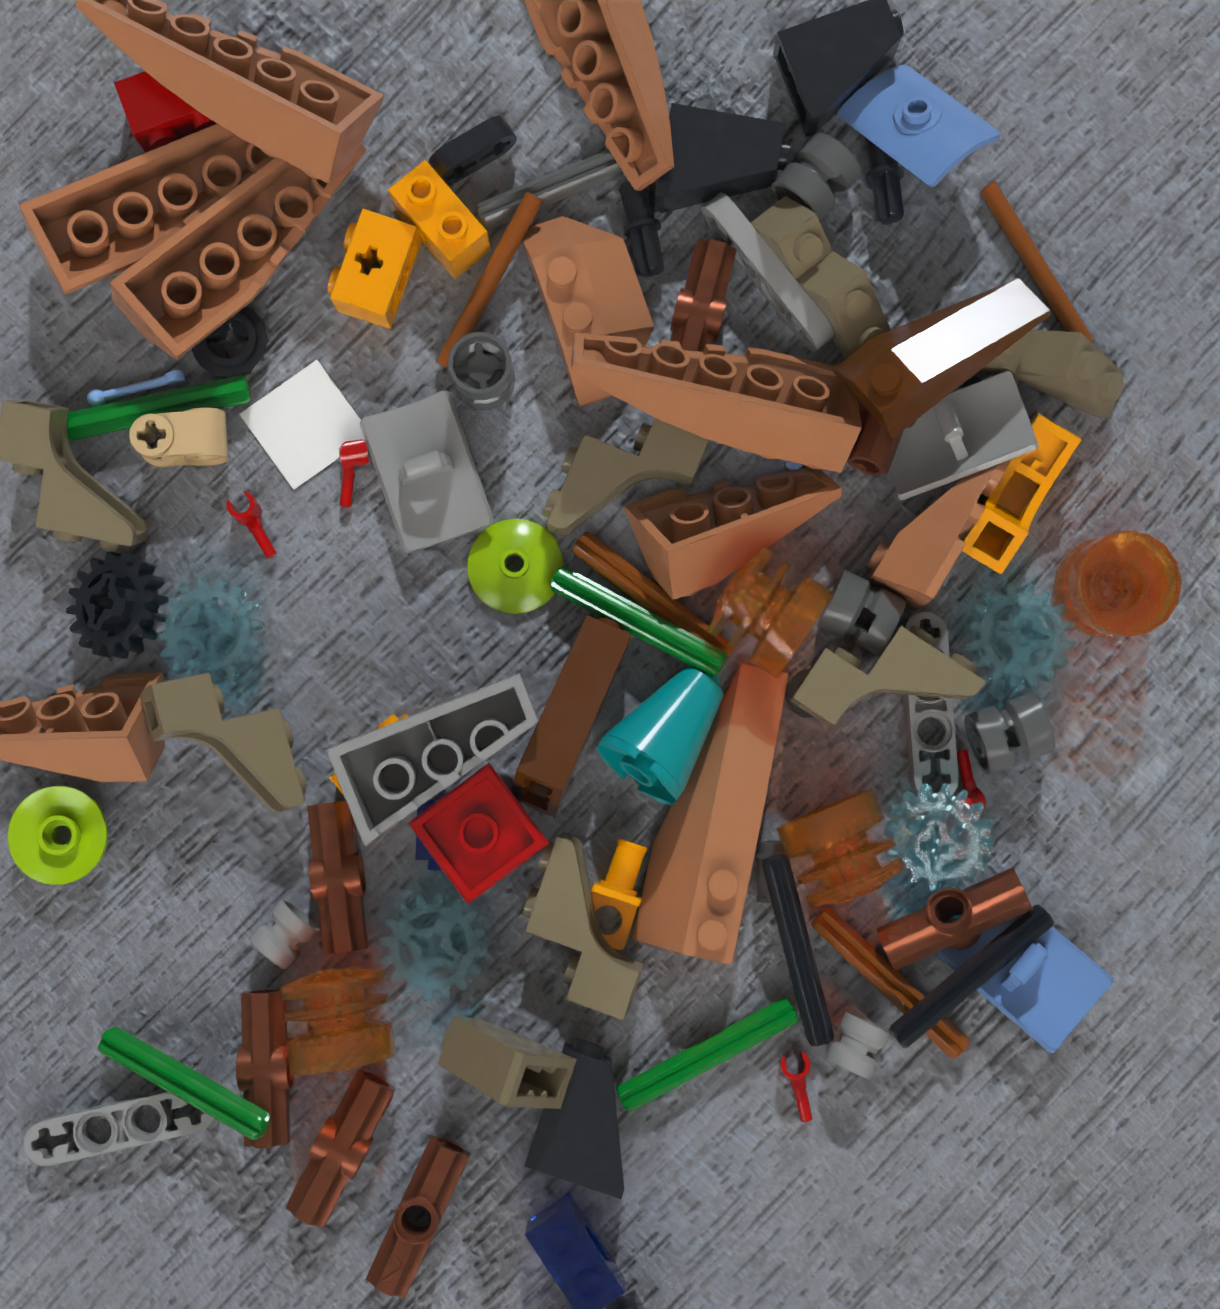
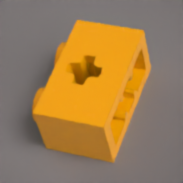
(441, 219)
(379, 294)

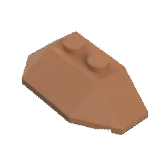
(586, 289)

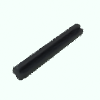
(798, 950)
(971, 976)

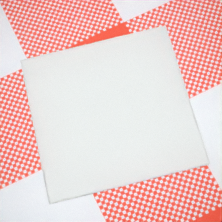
(303, 424)

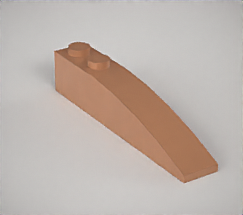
(616, 71)
(268, 98)
(136, 205)
(221, 256)
(747, 401)
(711, 832)

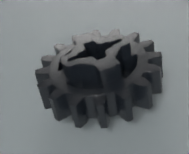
(117, 605)

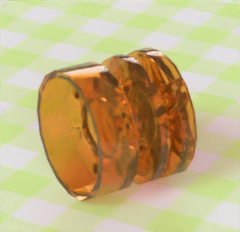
(1144, 585)
(769, 611)
(841, 849)
(337, 1021)

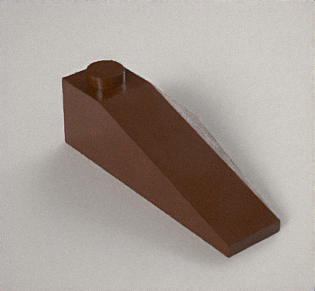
(927, 359)

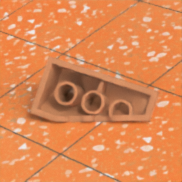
(84, 732)

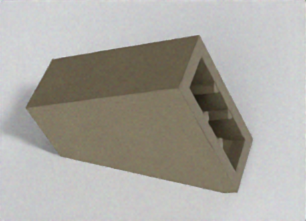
(505, 1064)

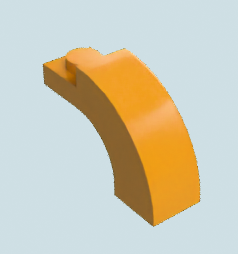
(1019, 495)

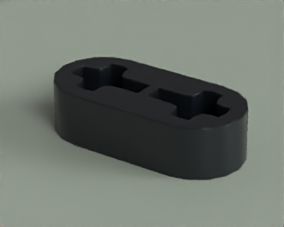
(473, 150)

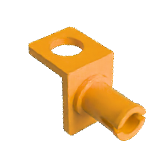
(618, 889)

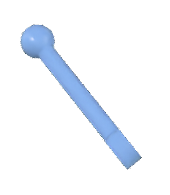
(98, 397)

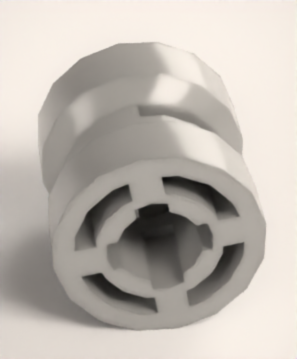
(281, 938)
(858, 1045)

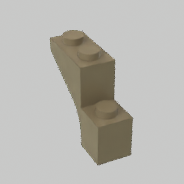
(829, 279)
(1064, 368)
(603, 472)
(70, 498)
(904, 667)
(250, 745)
(566, 915)

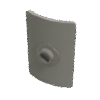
(963, 436)
(426, 472)

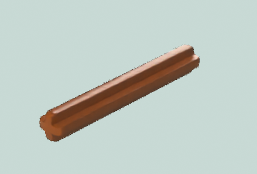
(641, 589)
(884, 977)

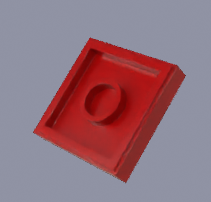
(478, 833)

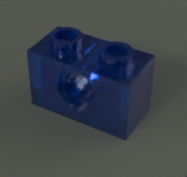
(575, 1255)

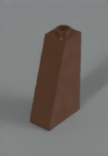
(570, 715)

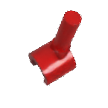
(351, 454)
(251, 519)
(969, 784)
(799, 1086)

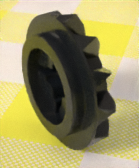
(245, 357)

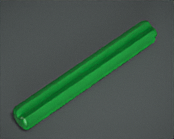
(122, 414)
(638, 621)
(706, 1054)
(185, 1083)

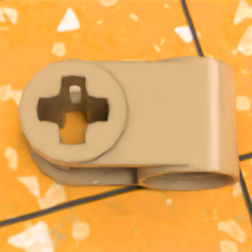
(190, 438)

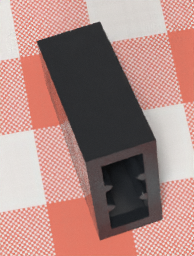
(835, 57)
(718, 155)
(583, 1136)

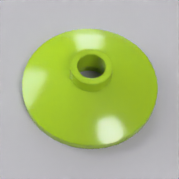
(520, 590)
(35, 841)

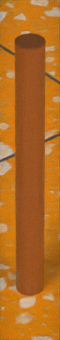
(1033, 260)
(493, 273)

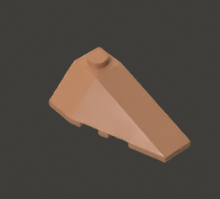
(711, 534)
(927, 548)

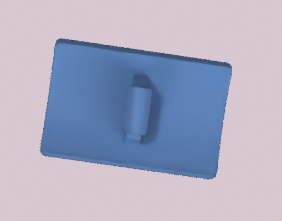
(916, 123)
(1043, 987)

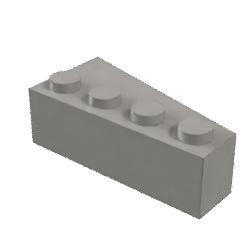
(415, 758)

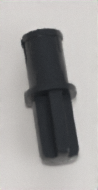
(885, 182)
(642, 230)

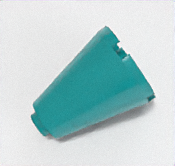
(664, 735)

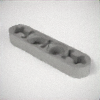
(768, 272)
(939, 708)
(123, 1129)

